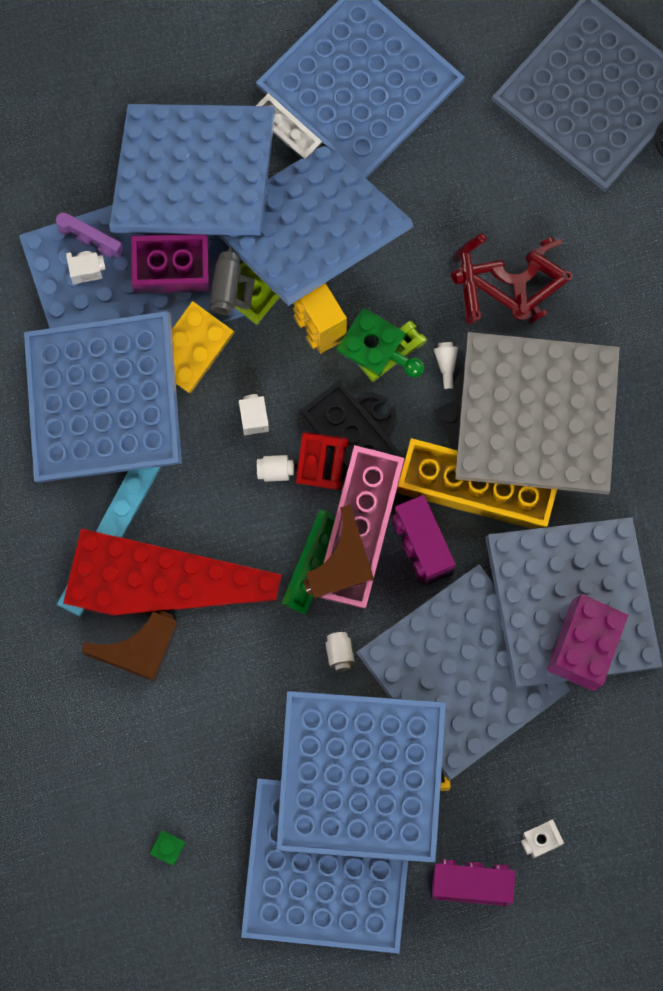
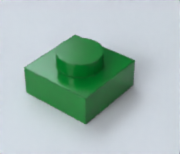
(167, 848)

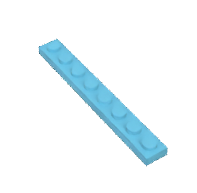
(122, 511)

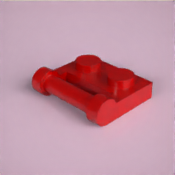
(313, 459)

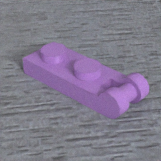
(88, 235)

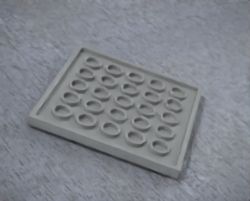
(538, 413)

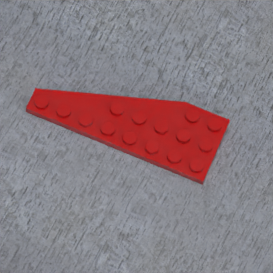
(137, 577)

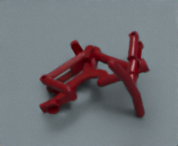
(520, 306)

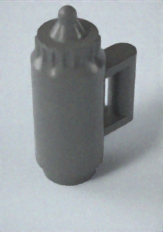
(226, 282)

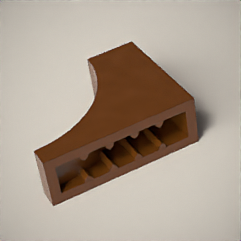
(347, 564)
(142, 652)

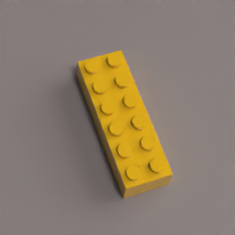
(432, 472)

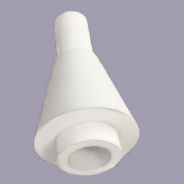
(446, 359)

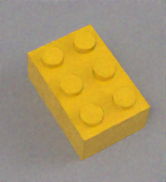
(321, 318)
(196, 345)

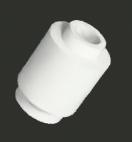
(275, 468)
(340, 651)

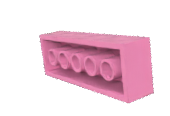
(371, 493)

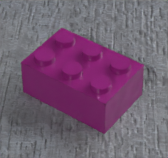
(170, 263)
(423, 541)
(587, 642)
(473, 883)

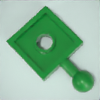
(377, 358)

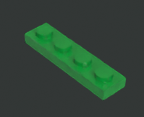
(311, 558)

